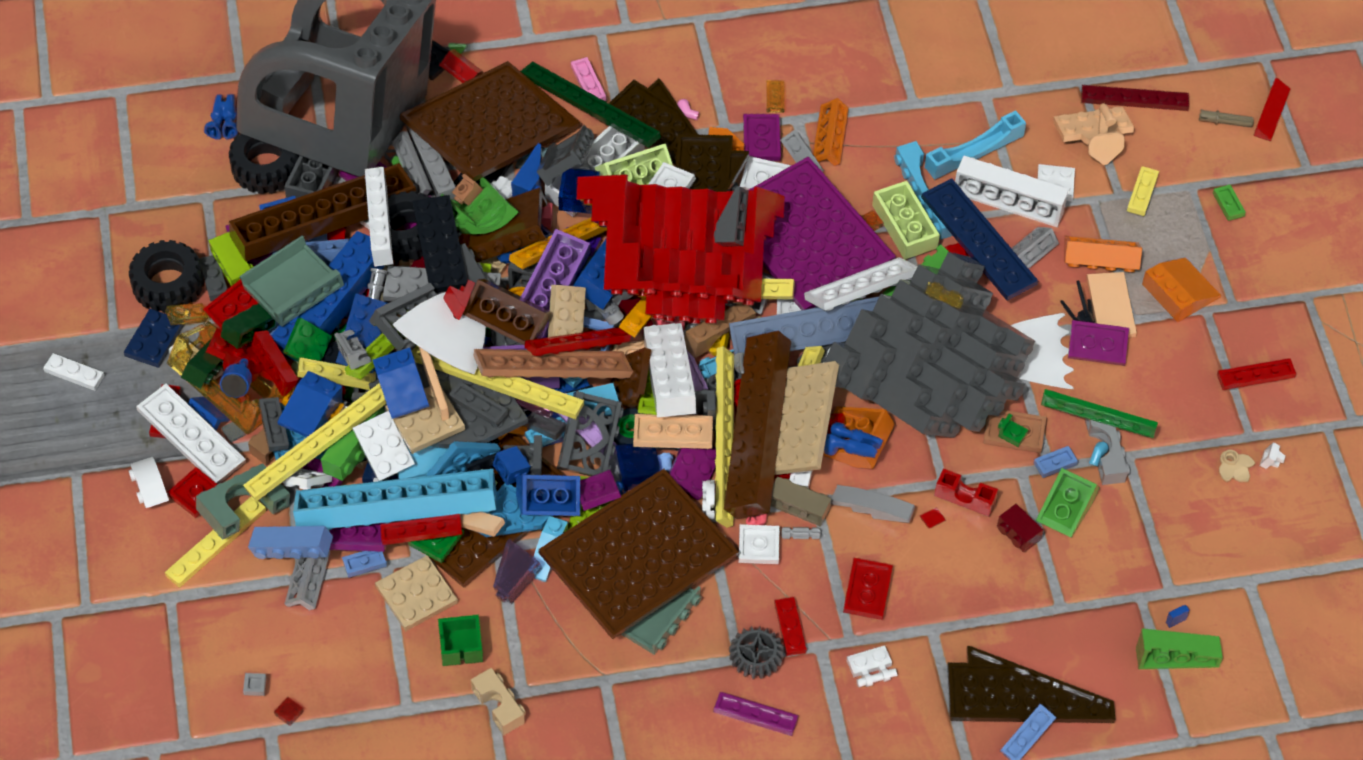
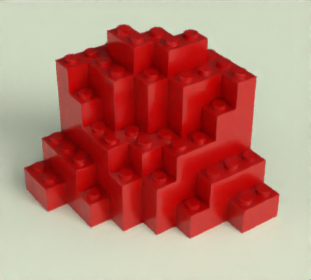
(666, 246)

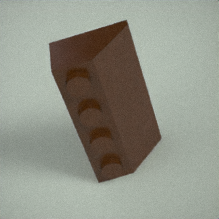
(506, 312)

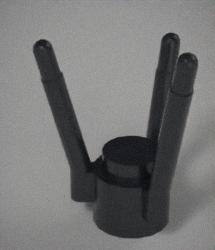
(1084, 315)

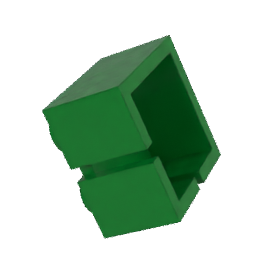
(460, 640)

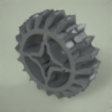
(742, 650)

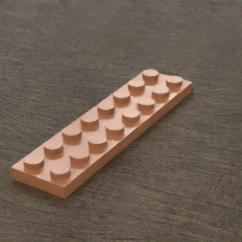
(564, 364)

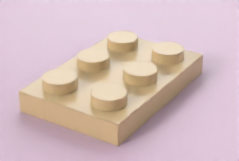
(567, 310)

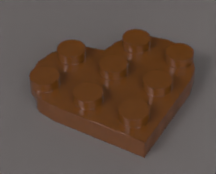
(632, 387)

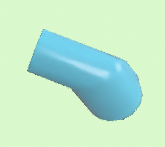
(1100, 449)

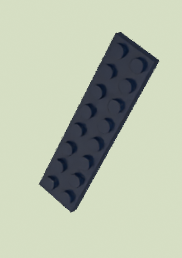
(979, 239)

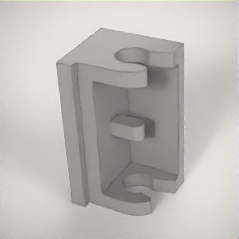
(351, 350)

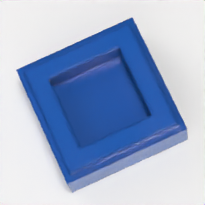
(1177, 616)

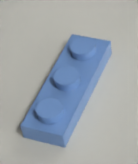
(1028, 733)

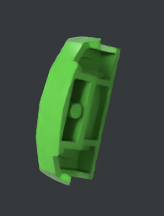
(486, 212)

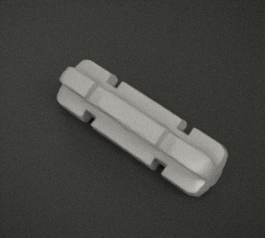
(800, 533)

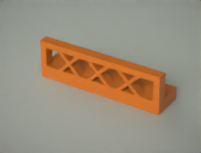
(834, 129)

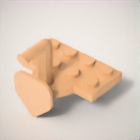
(1098, 129)

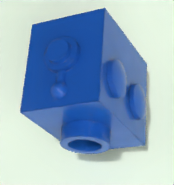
(510, 464)

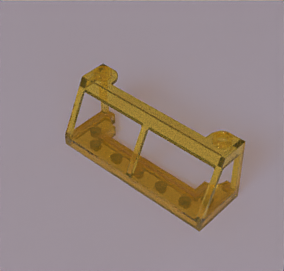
(244, 414)

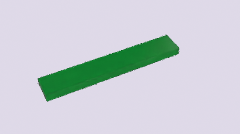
(1099, 413)

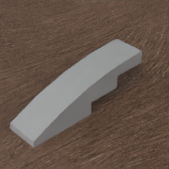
(873, 503)

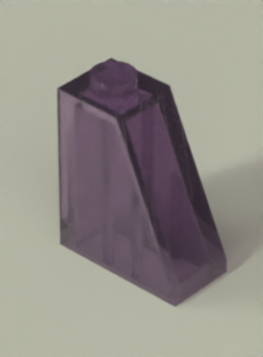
(514, 572)

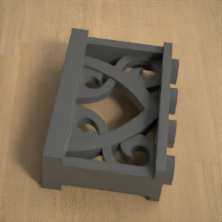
(555, 159)
(386, 315)
(568, 452)

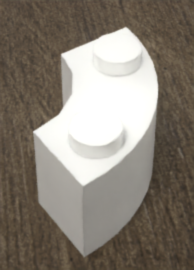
(149, 482)

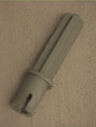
(1225, 118)

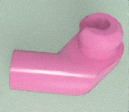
(684, 106)

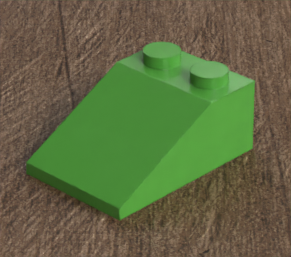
(1067, 502)

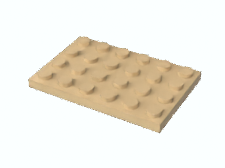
(805, 417)

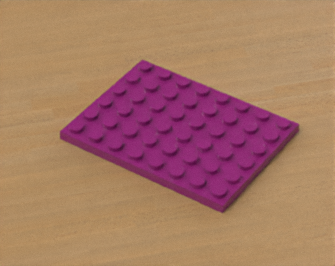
(819, 234)

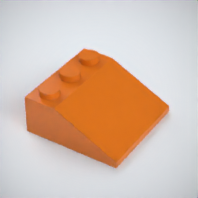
(1179, 287)
(869, 420)

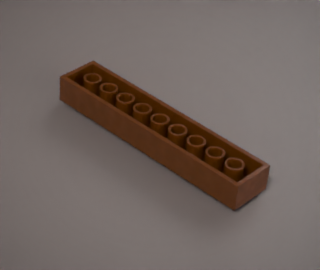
(310, 214)
(757, 425)

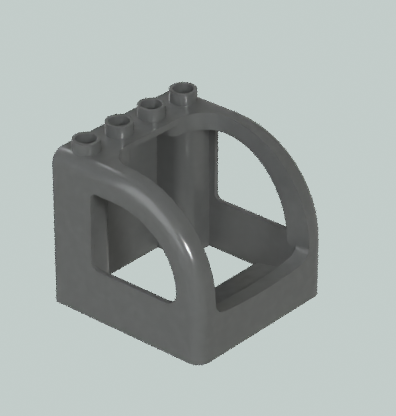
(373, 77)

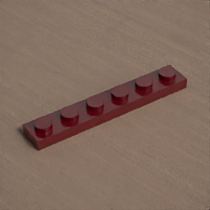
(1135, 97)

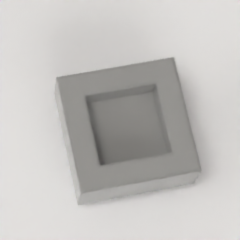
(254, 684)

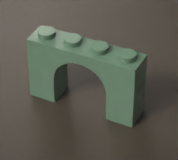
(215, 510)

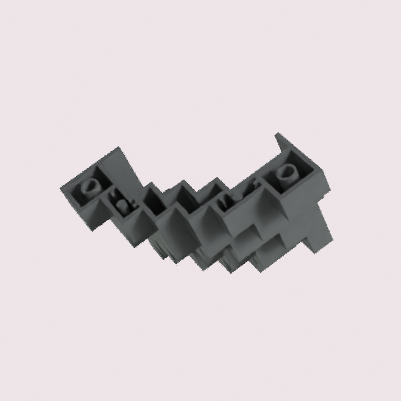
(931, 359)

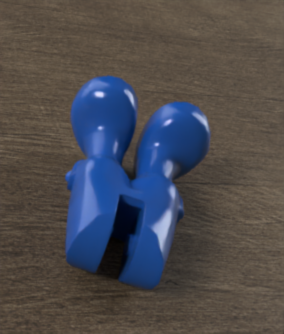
(222, 111)
(859, 443)

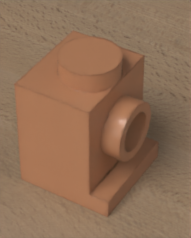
(466, 191)

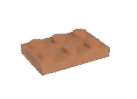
(1034, 423)

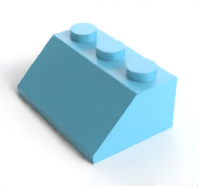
(423, 460)

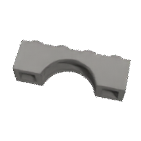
(1112, 466)

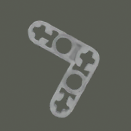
(611, 311)

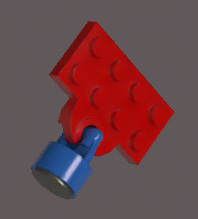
(239, 365)

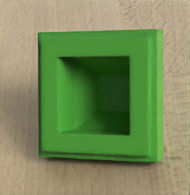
(458, 47)

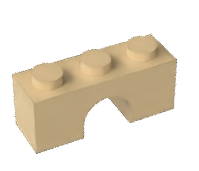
(489, 687)

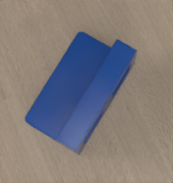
(208, 411)

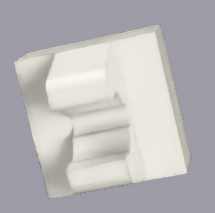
(1272, 456)

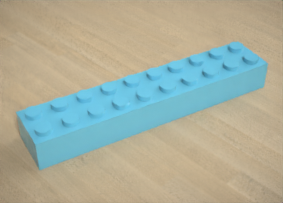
(396, 500)

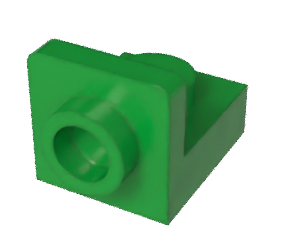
(1011, 431)

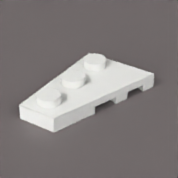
(759, 170)

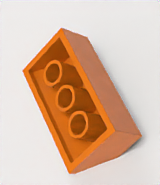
(1102, 252)

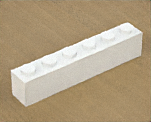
(378, 216)

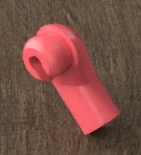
(758, 520)

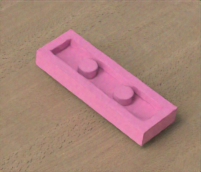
(587, 78)

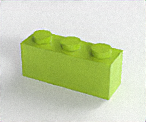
(228, 257)

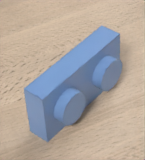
(1054, 461)
(363, 562)

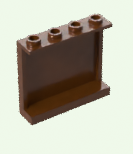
(517, 233)

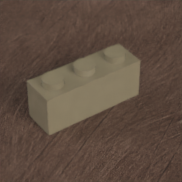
(800, 501)

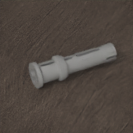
(376, 283)

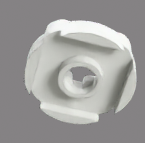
(708, 501)

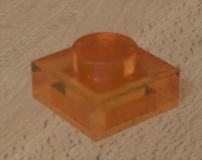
(873, 220)

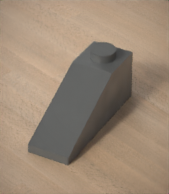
(731, 224)

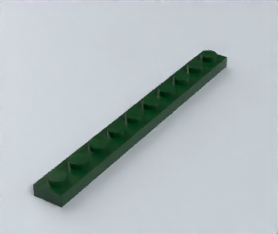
(591, 104)

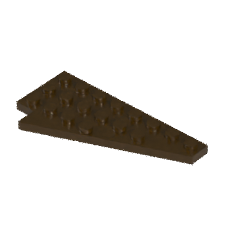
(657, 109)
(710, 160)
(1004, 691)

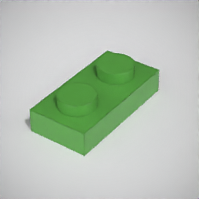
(1229, 202)

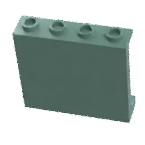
(291, 281)
(656, 628)

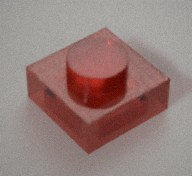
(288, 711)

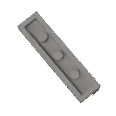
(411, 163)
(1035, 245)
(309, 584)

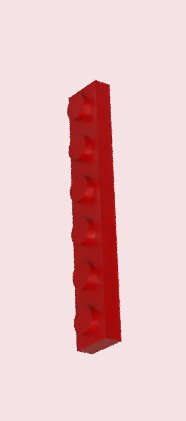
(577, 341)

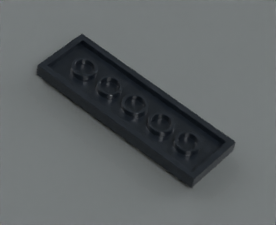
(439, 243)

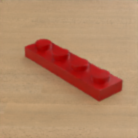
(1256, 374)
(421, 529)

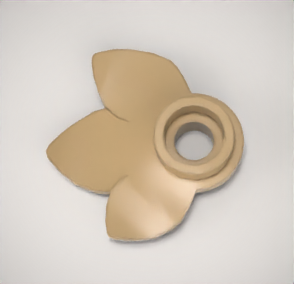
(1237, 467)

